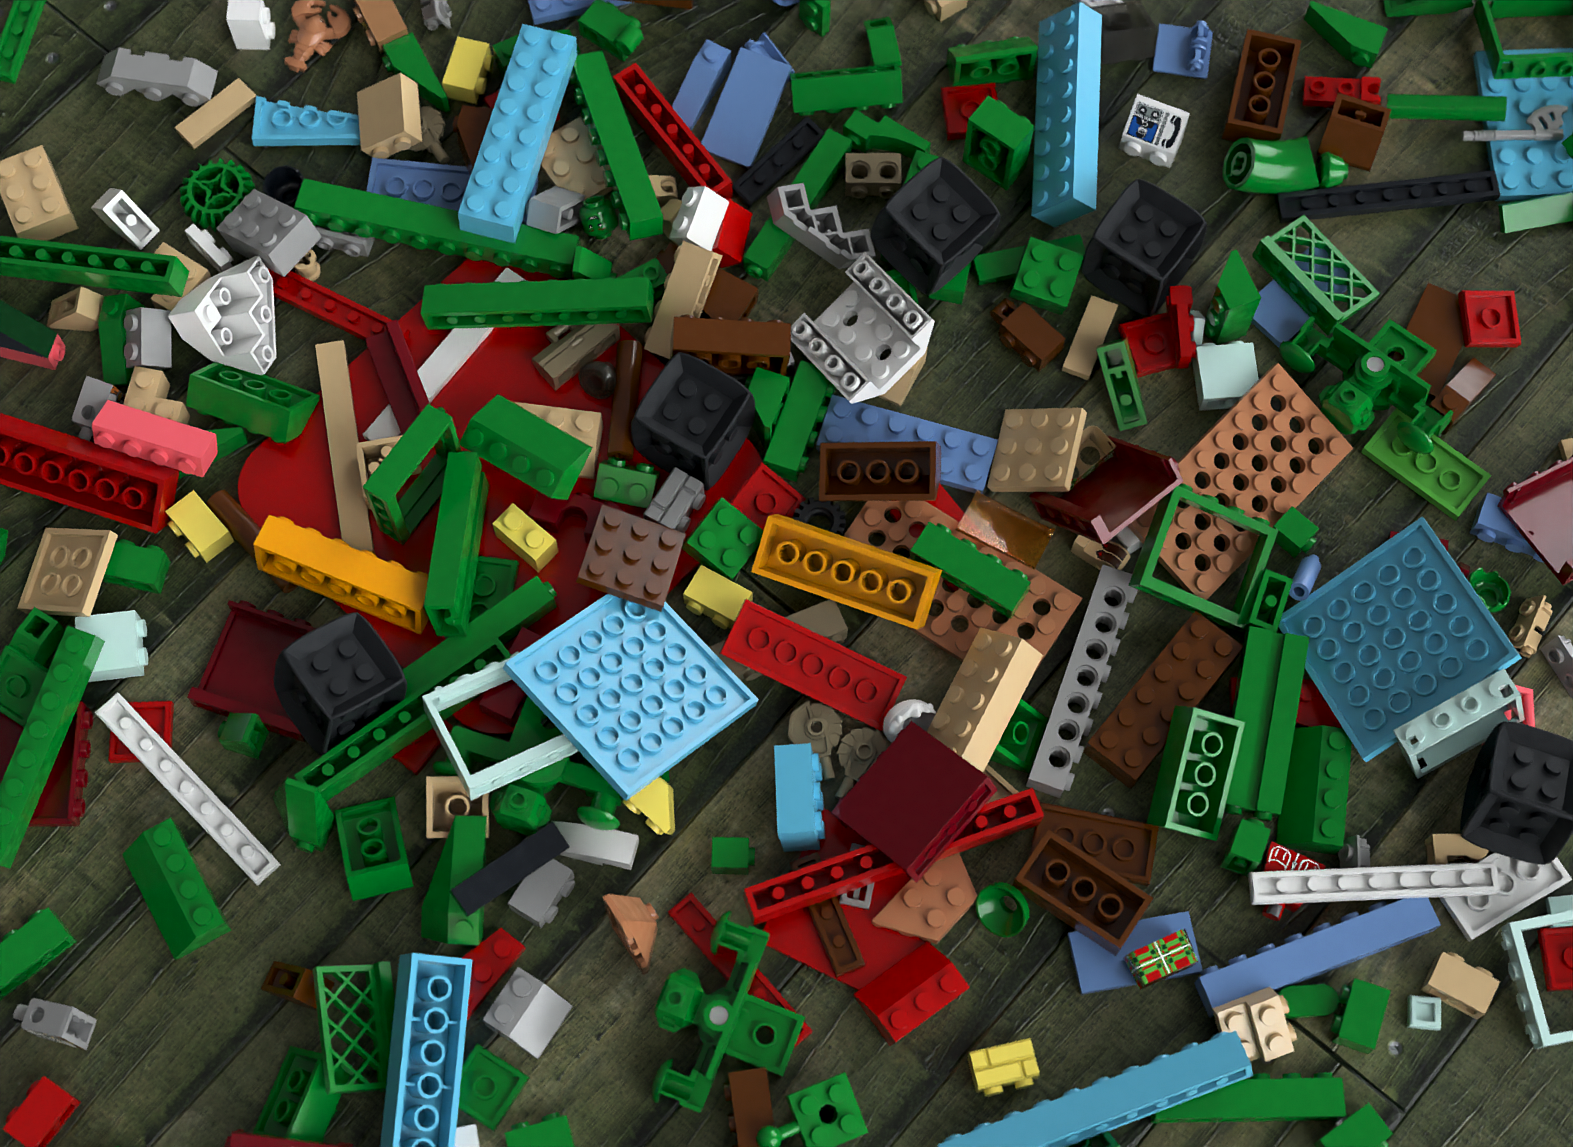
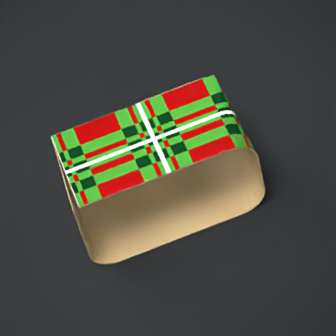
(1092, 437)

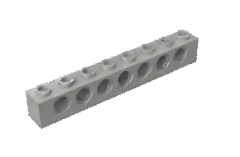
(1043, 775)

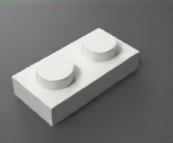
(204, 243)

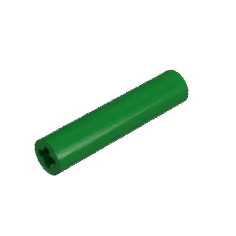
(1447, 107)

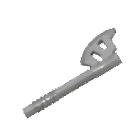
(1551, 132)

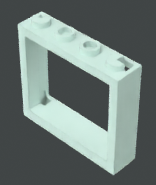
(1459, 723)
(502, 772)
(1521, 972)

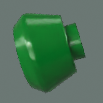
(1331, 170)

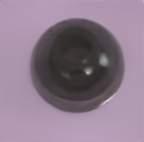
(598, 379)

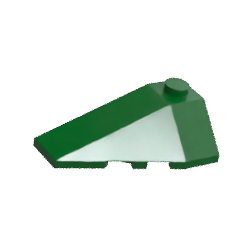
(304, 815)
(460, 859)

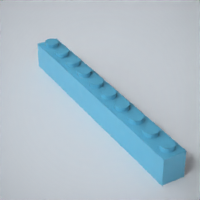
(1117, 1099)

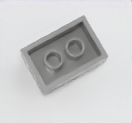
(269, 230)

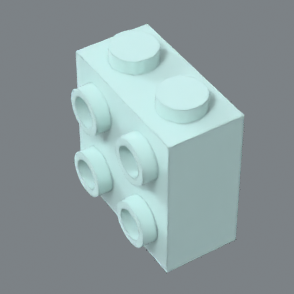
(1223, 373)
(123, 646)

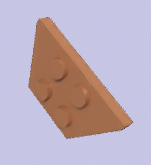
(931, 904)

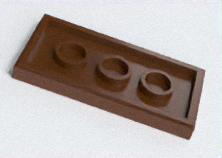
(1440, 326)
(1113, 841)

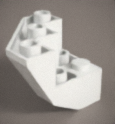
(231, 317)

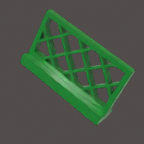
(1300, 283)
(381, 1008)

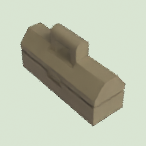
(567, 356)

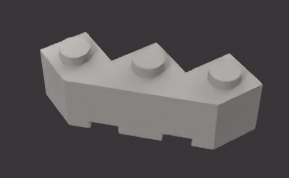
(157, 76)
(817, 228)

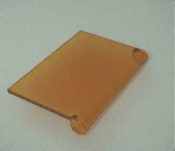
(1005, 530)

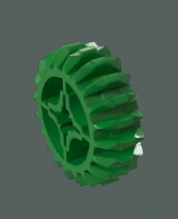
(214, 185)

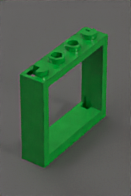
(1521, 64)
(402, 518)
(1153, 543)

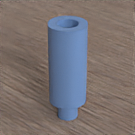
(1305, 577)

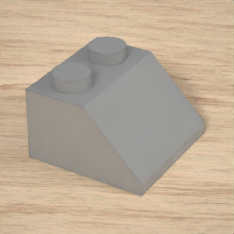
(527, 1013)

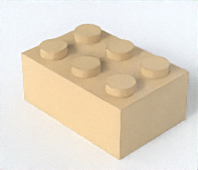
(34, 196)

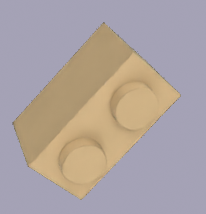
(1460, 984)

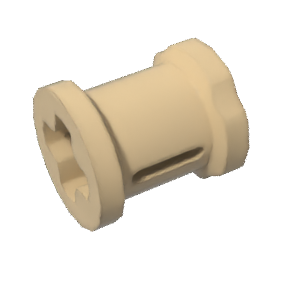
(311, 269)

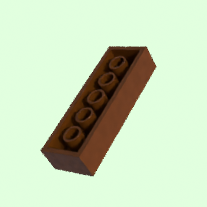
(1178, 676)

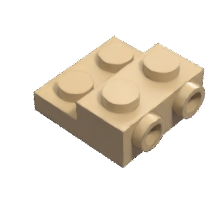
(1259, 1024)

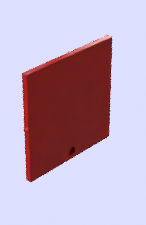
(880, 947)

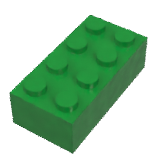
(1195, 772)

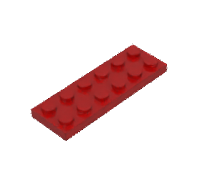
(812, 665)

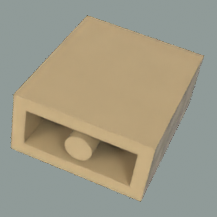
(389, 116)

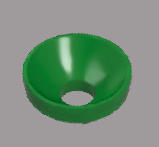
(996, 915)

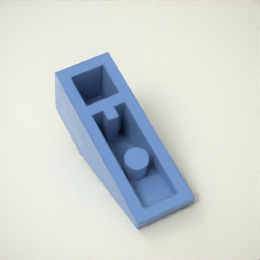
(702, 82)

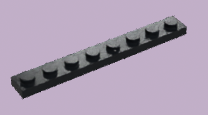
(1388, 196)

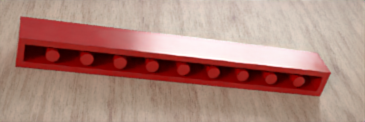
(870, 865)

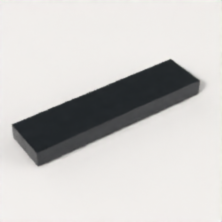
(777, 162)
(509, 869)

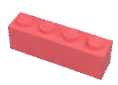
(154, 438)

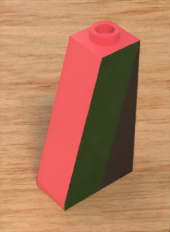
(28, 340)

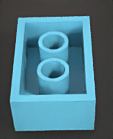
(798, 797)

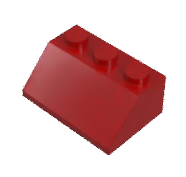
(910, 992)

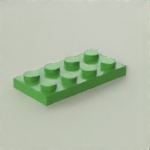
(1440, 477)

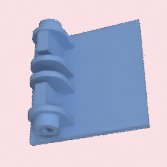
(1183, 50)

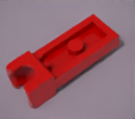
(1324, 90)
(1179, 306)

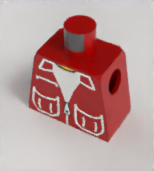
(1283, 859)

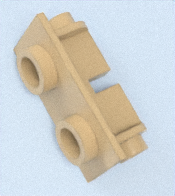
(1533, 614)

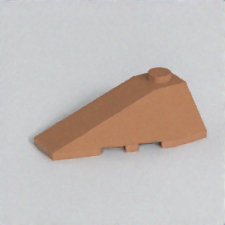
(634, 926)

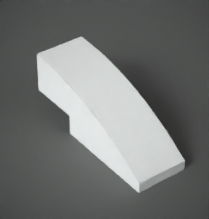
(598, 845)

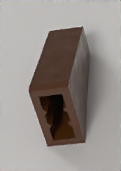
(728, 295)

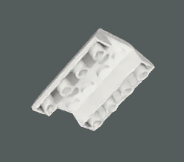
(885, 321)

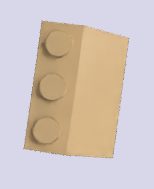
(579, 423)

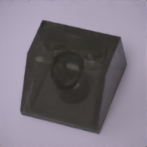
(1126, 32)

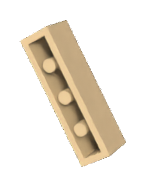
(683, 295)

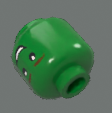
(598, 217)

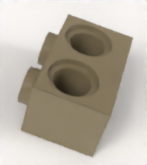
(872, 167)

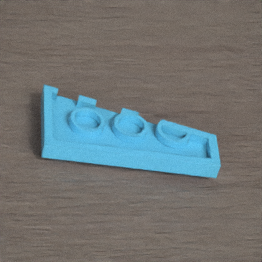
(295, 126)

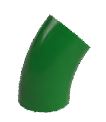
(1270, 166)

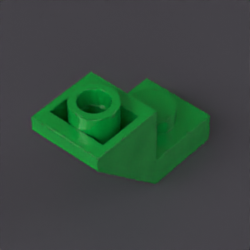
(882, 41)

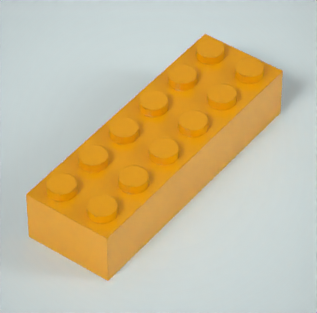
(846, 571)
(342, 573)

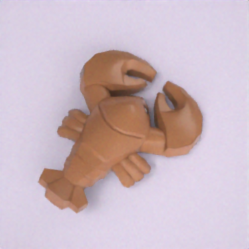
(313, 31)

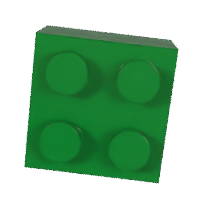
(1046, 275)
(723, 539)

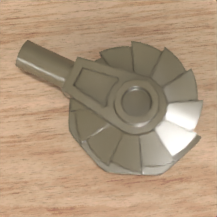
(432, 129)
(817, 726)
(857, 754)

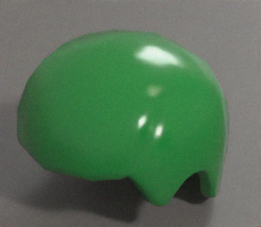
(1491, 589)

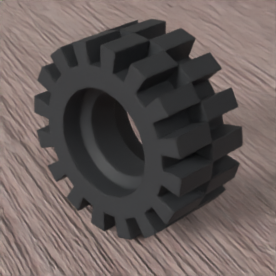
(823, 508)

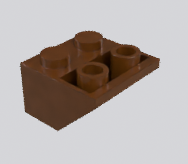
(1354, 131)

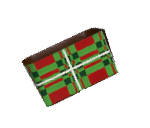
(1161, 959)

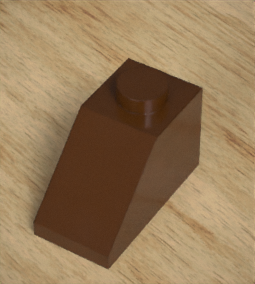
(293, 984)

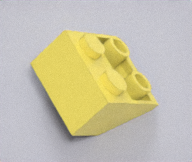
(657, 804)

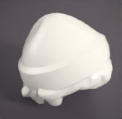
(904, 713)

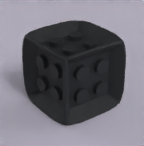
(934, 225)
(1143, 246)
(693, 419)
(337, 680)
(1520, 794)

